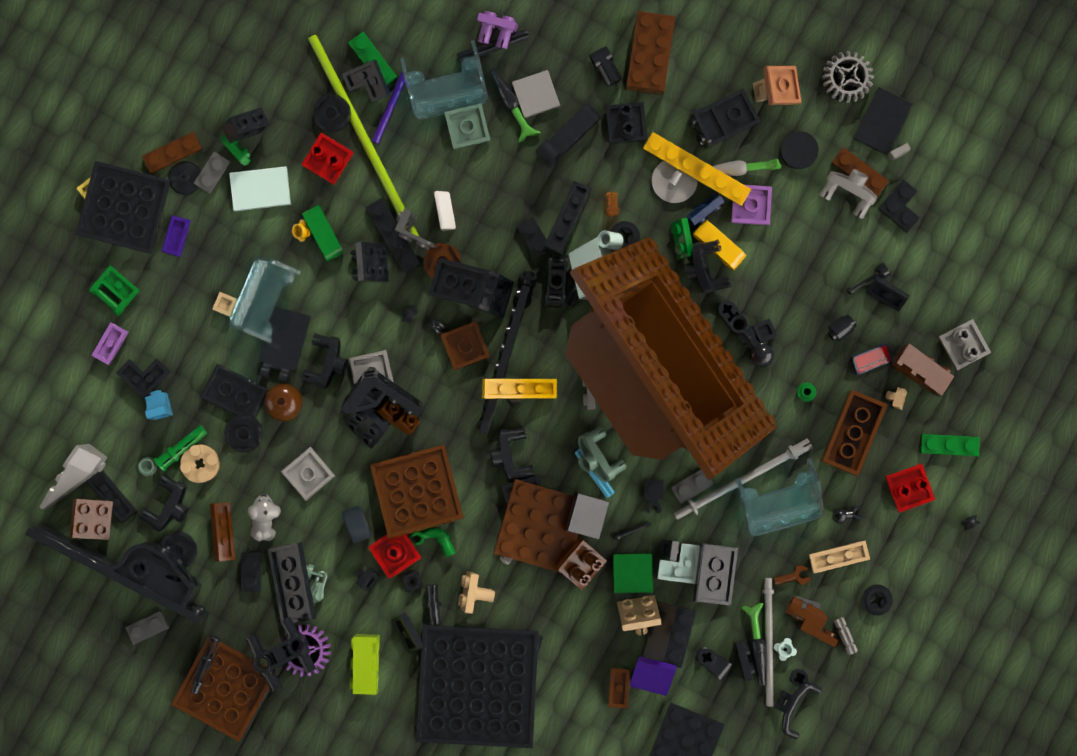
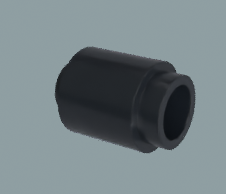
(841, 328)

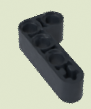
(553, 149)

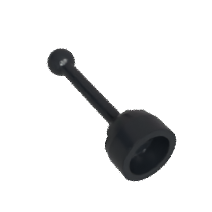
(880, 270)

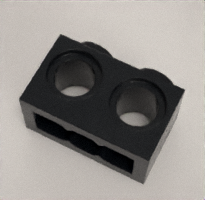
(245, 125)

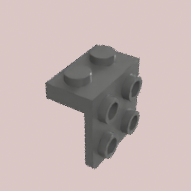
(405, 222)

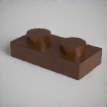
(619, 687)

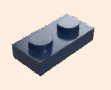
(710, 205)

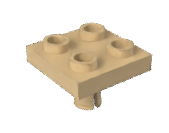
(639, 614)

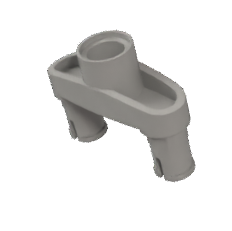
(853, 183)

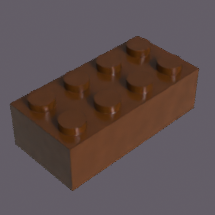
(650, 53)
(853, 433)

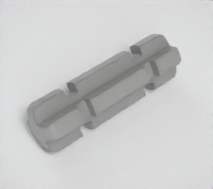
(845, 636)

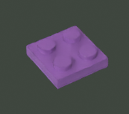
(755, 209)

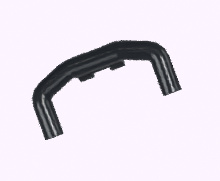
(791, 704)

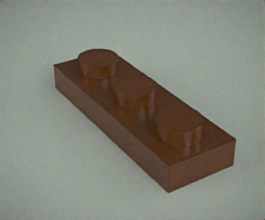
(172, 152)
(846, 162)
(222, 531)

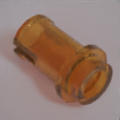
(612, 204)

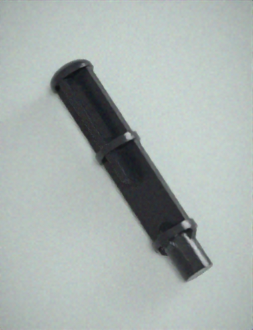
(205, 663)

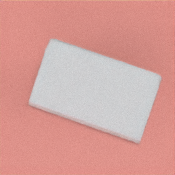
(444, 210)

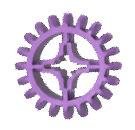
(321, 647)

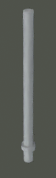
(768, 591)

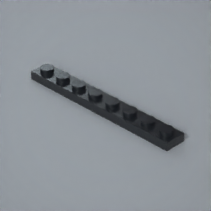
(505, 351)

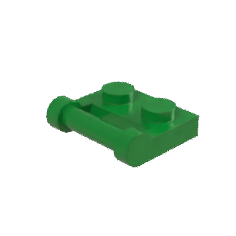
(119, 286)

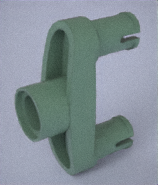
(594, 459)

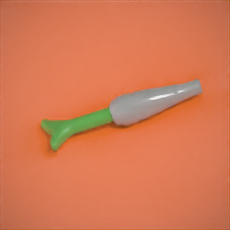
(739, 167)

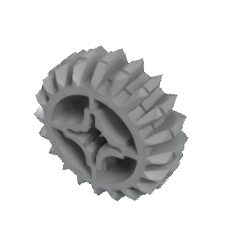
(854, 81)

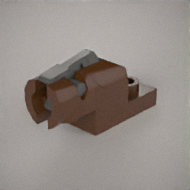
(811, 618)

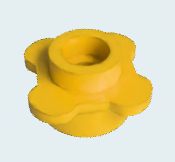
(301, 230)

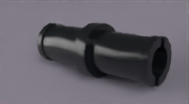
(433, 604)

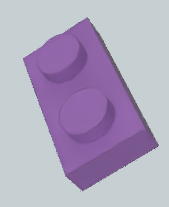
(110, 343)

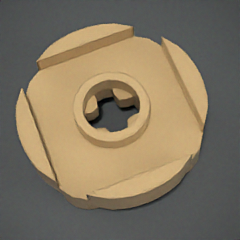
(209, 458)

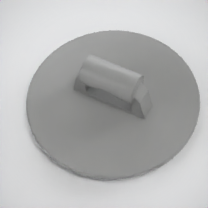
(672, 183)

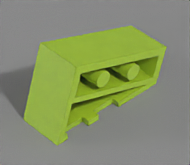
(365, 664)

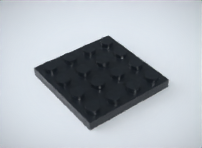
(123, 207)

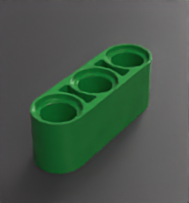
(323, 233)

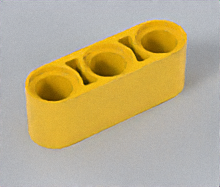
(730, 253)

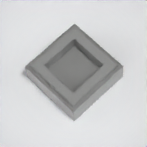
(899, 152)

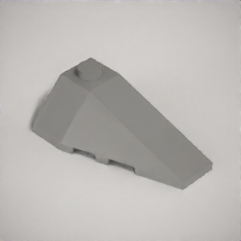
(79, 467)

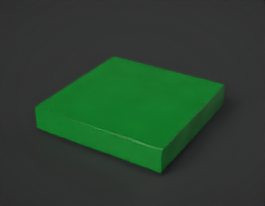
(632, 573)

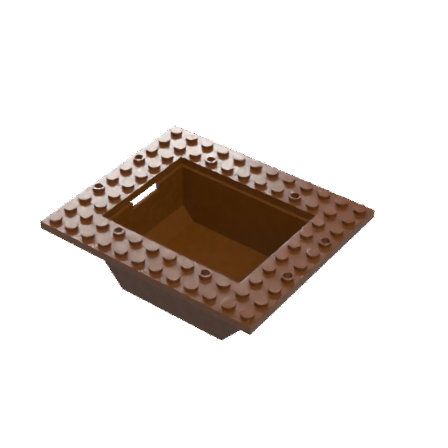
(660, 363)

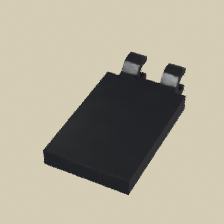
(287, 342)

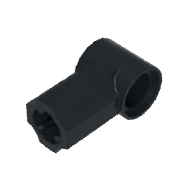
(603, 61)

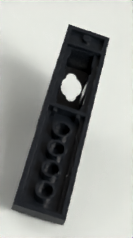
(155, 582)

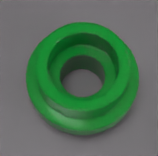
(802, 396)

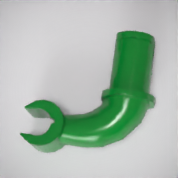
(440, 536)

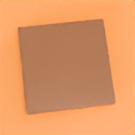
(782, 85)

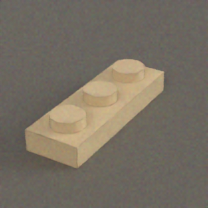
(839, 556)

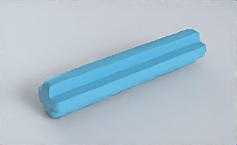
(604, 486)

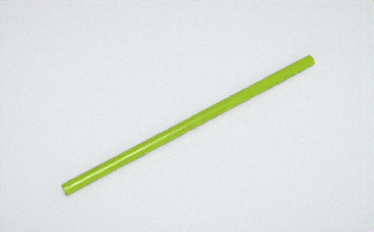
(359, 129)

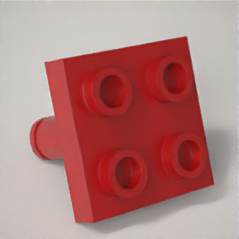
(327, 158)
(909, 488)

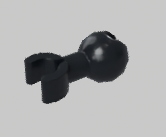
(842, 516)

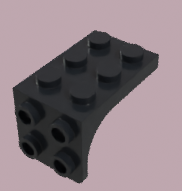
(723, 119)

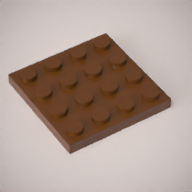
(416, 491)
(535, 526)
(229, 691)

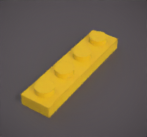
(519, 388)

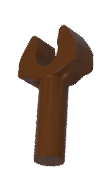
(793, 576)

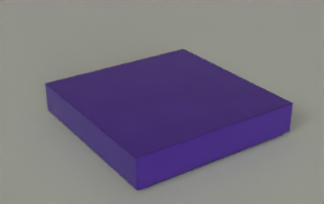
(652, 675)

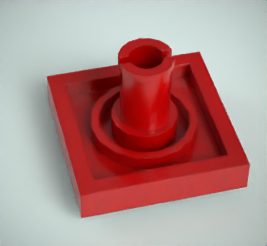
(394, 554)

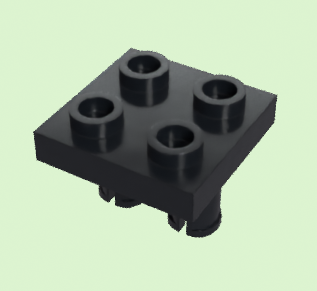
(626, 123)
(371, 262)
(368, 426)

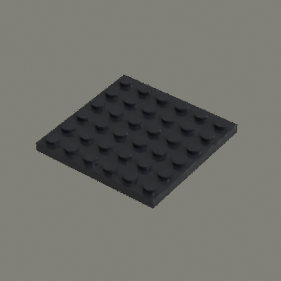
(477, 686)

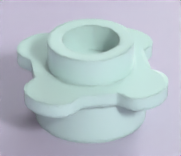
(783, 655)

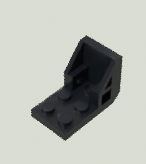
(472, 287)
(364, 397)

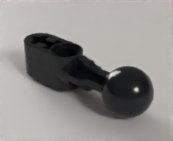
(760, 354)

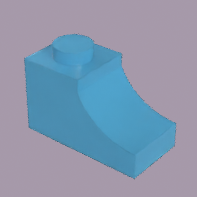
(158, 405)

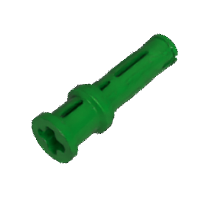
(173, 453)

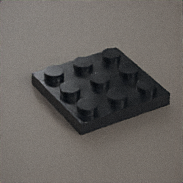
(686, 734)

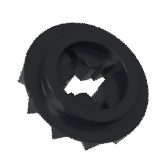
(629, 228)
(885, 602)

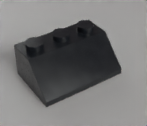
(670, 639)

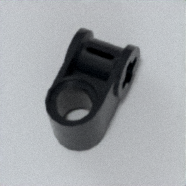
(716, 664)

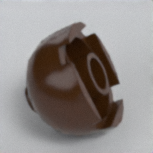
(283, 402)

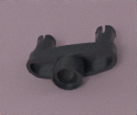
(700, 269)
(333, 363)
(503, 456)
(173, 508)

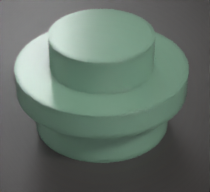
(147, 466)

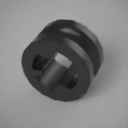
(435, 326)
(970, 522)
(793, 675)

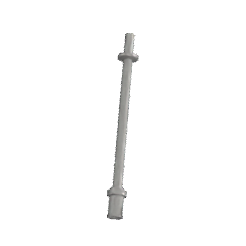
(791, 453)

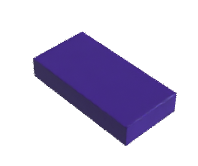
(176, 236)

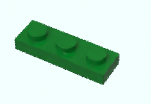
(367, 52)
(949, 445)

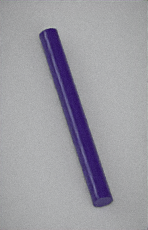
(389, 109)

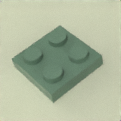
(467, 126)

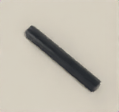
(485, 49)

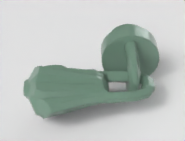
(317, 588)

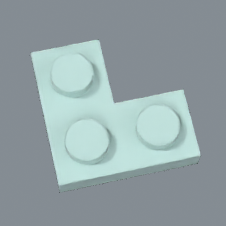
(685, 569)

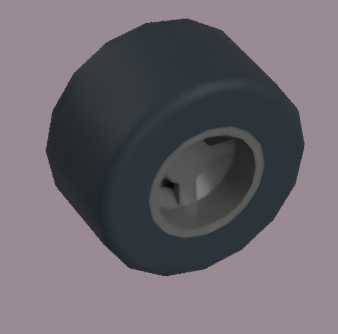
(356, 524)

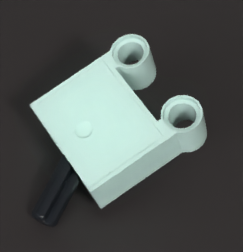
(588, 252)

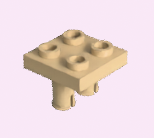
(472, 592)

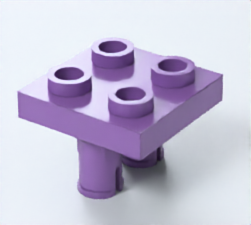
(489, 21)

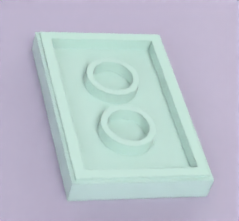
(260, 188)

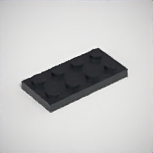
(291, 582)

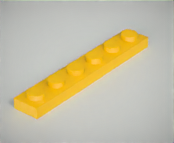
(697, 169)

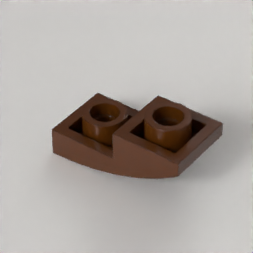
(398, 418)

